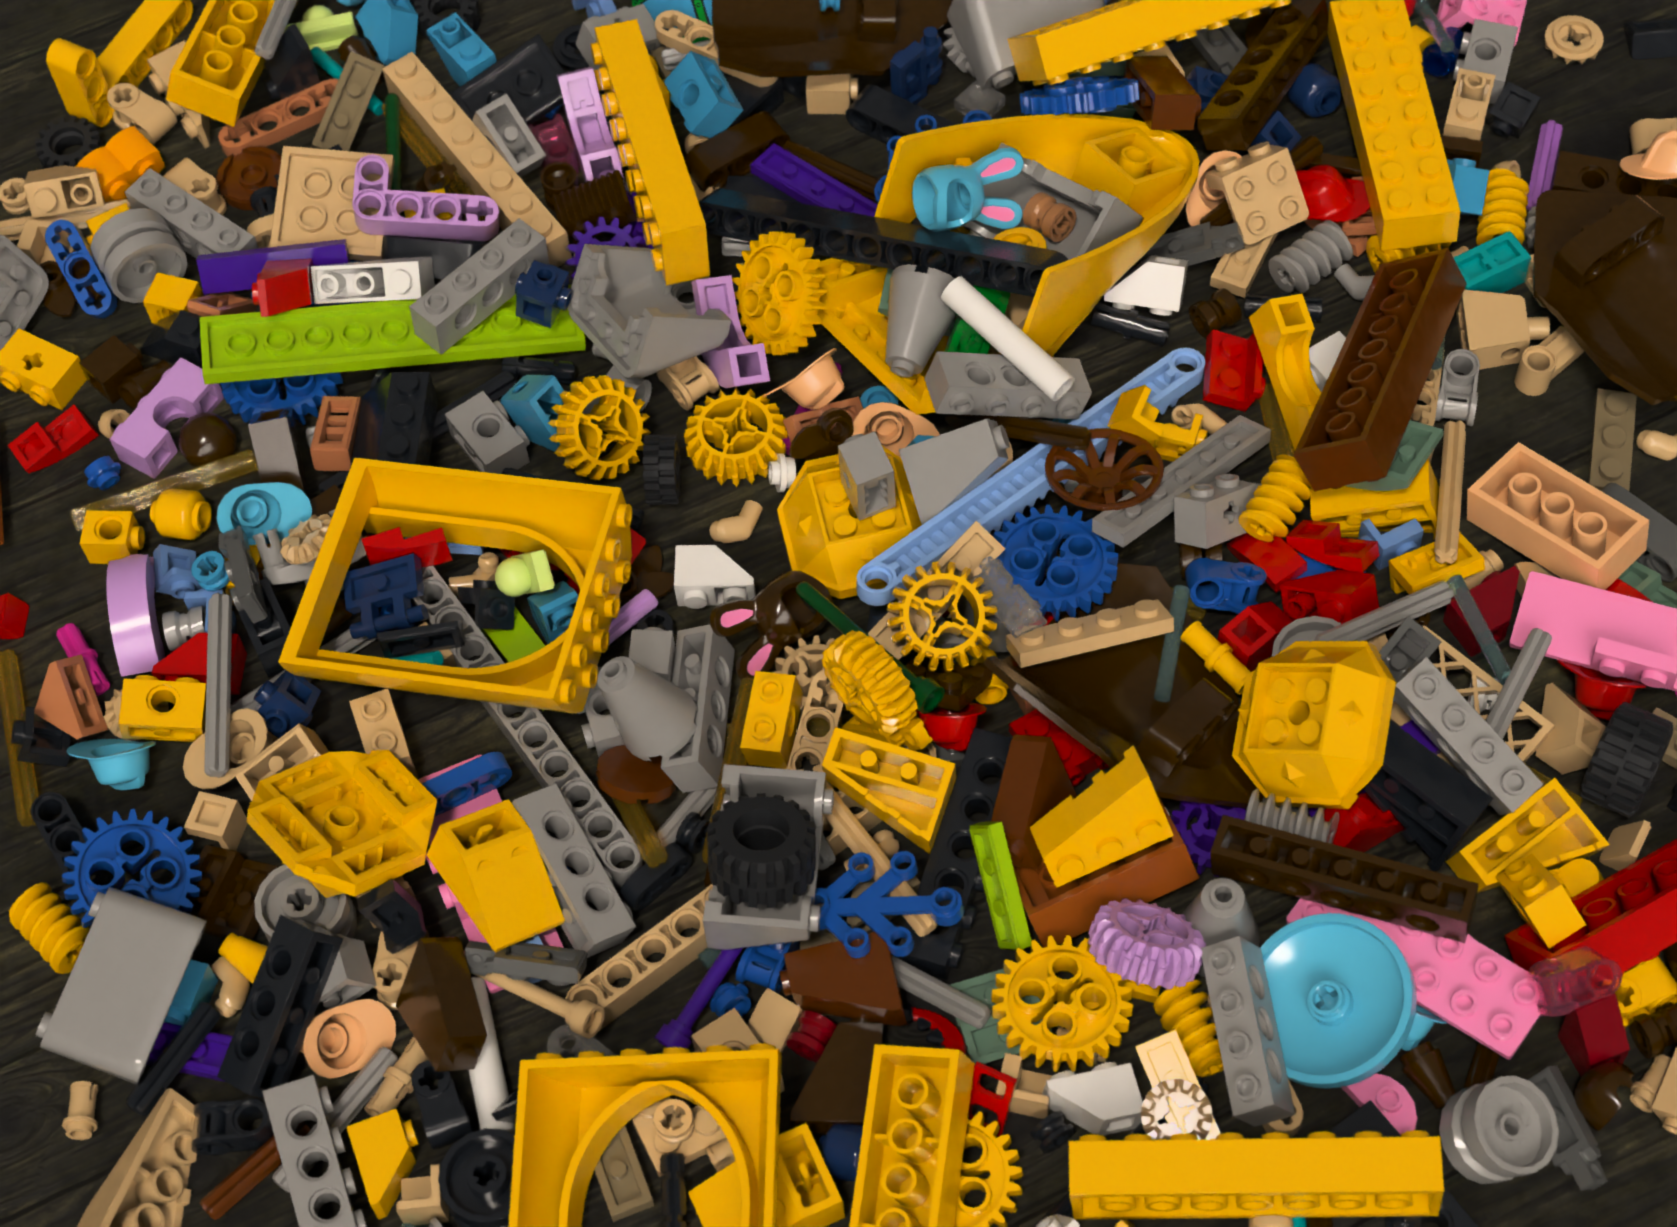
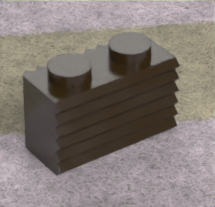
(597, 198)

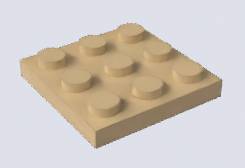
(317, 201)

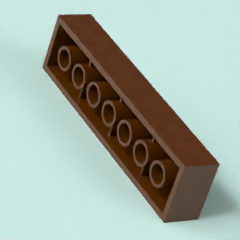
(1380, 371)

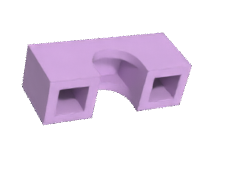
(143, 436)

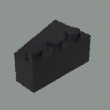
(1426, 796)

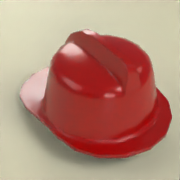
(1331, 195)
(1601, 692)
(952, 728)

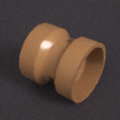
(1052, 218)

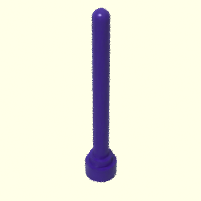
(678, 1031)

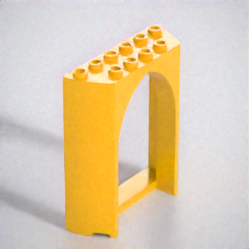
(575, 523)
(579, 1105)

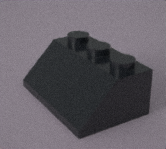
(397, 419)

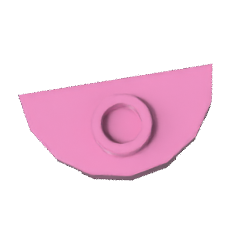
(1388, 1097)

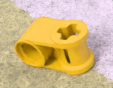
(1645, 989)

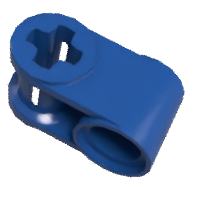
(1232, 584)
(763, 964)

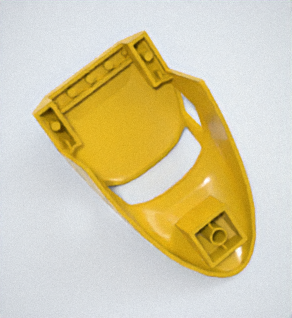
(1103, 153)

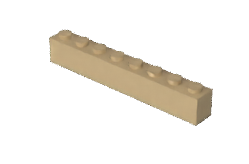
(472, 153)

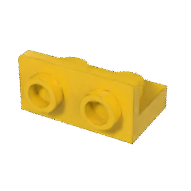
(1420, 569)

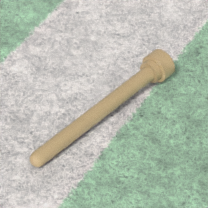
(582, 1017)

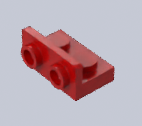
(1233, 370)

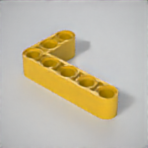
(86, 79)

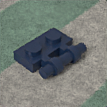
(917, 67)
(381, 585)

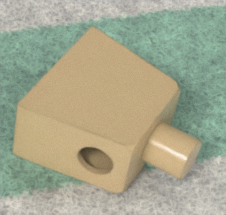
(1497, 327)

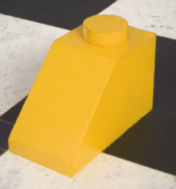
(383, 1157)

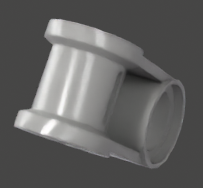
(1458, 392)

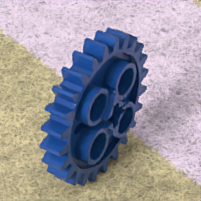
(1080, 96)
(250, 395)
(1084, 576)
(104, 852)

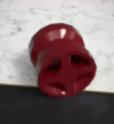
(811, 1035)

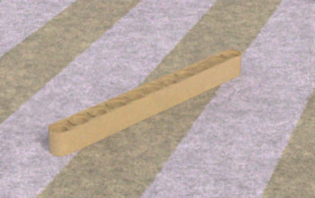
(666, 939)

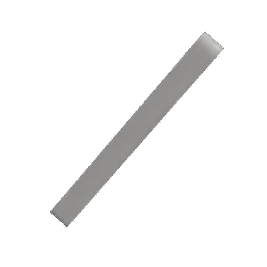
(532, 728)

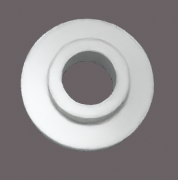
(782, 472)

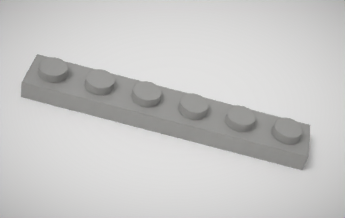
(1199, 465)

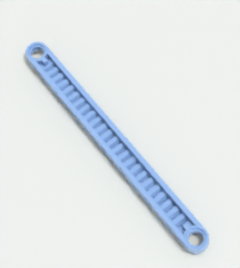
(1017, 483)

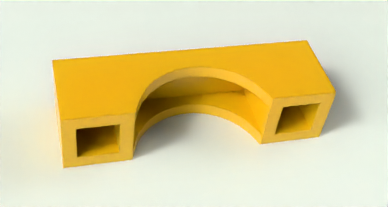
(1284, 338)

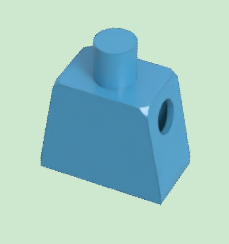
(530, 407)

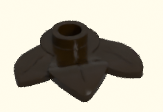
(59, 295)
(818, 440)
(647, 574)

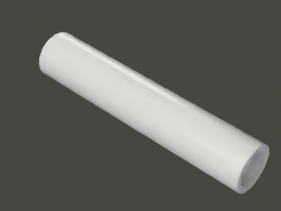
(1007, 338)
(488, 1077)

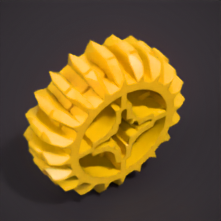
(614, 405)
(728, 427)
(924, 608)
(869, 683)

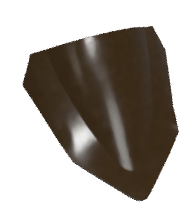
(801, 40)
(1612, 282)
(1110, 703)

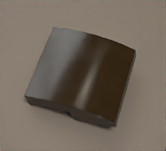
(228, 892)

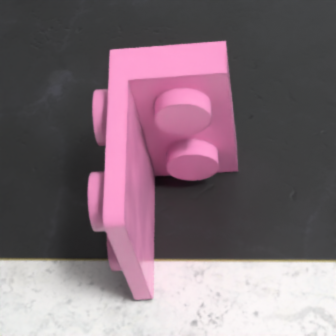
(1459, 12)

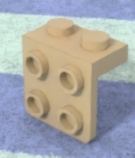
(1261, 191)

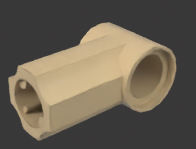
(1545, 361)

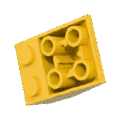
(497, 874)
(803, 1188)

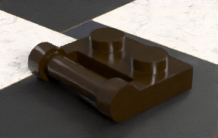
(960, 684)

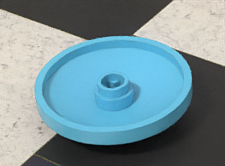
(1338, 998)

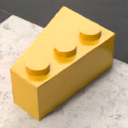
(1383, 508)
(892, 783)
(1102, 823)
(1544, 825)

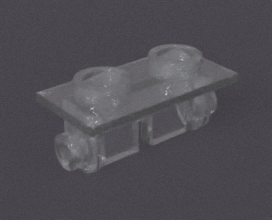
(1014, 605)

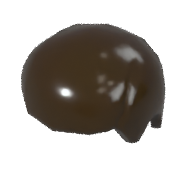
(206, 439)
(1597, 1092)

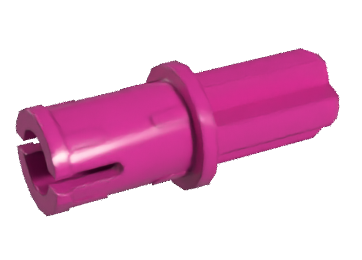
(74, 645)

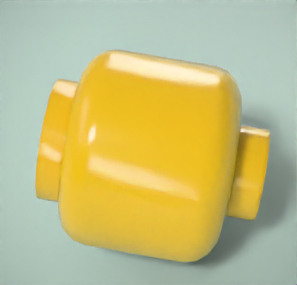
(181, 514)

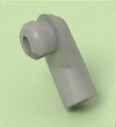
(1353, 283)

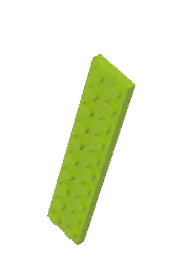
(362, 339)

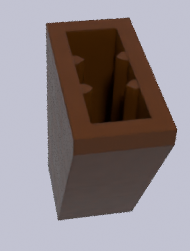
(1029, 788)
(836, 984)

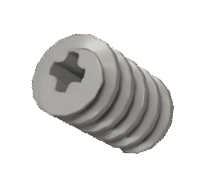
(1310, 257)
(1289, 821)

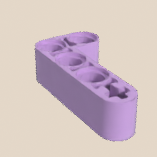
(425, 204)

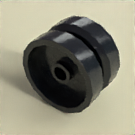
(478, 1178)

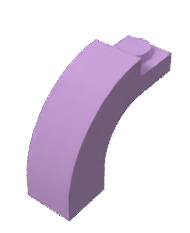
(588, 124)
(736, 360)
(133, 614)

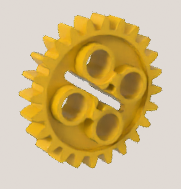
(779, 292)
(1036, 976)
(997, 1186)

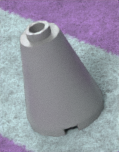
(915, 318)
(647, 709)
(1221, 914)

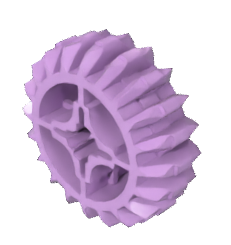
(1146, 943)

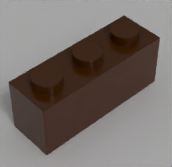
(1165, 94)

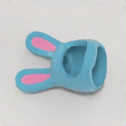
(954, 194)

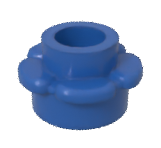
(103, 473)
(729, 997)

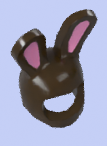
(777, 616)

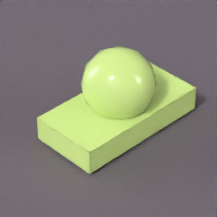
(324, 29)
(524, 574)

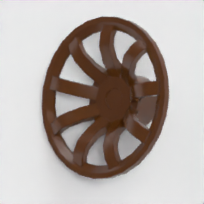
(1103, 482)

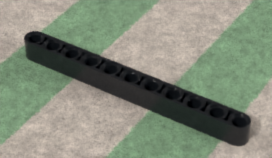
(880, 240)

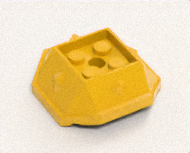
(826, 537)
(1315, 722)
(345, 820)

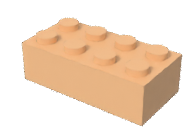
(1557, 519)

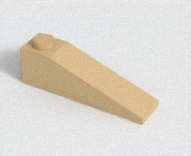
(152, 1173)

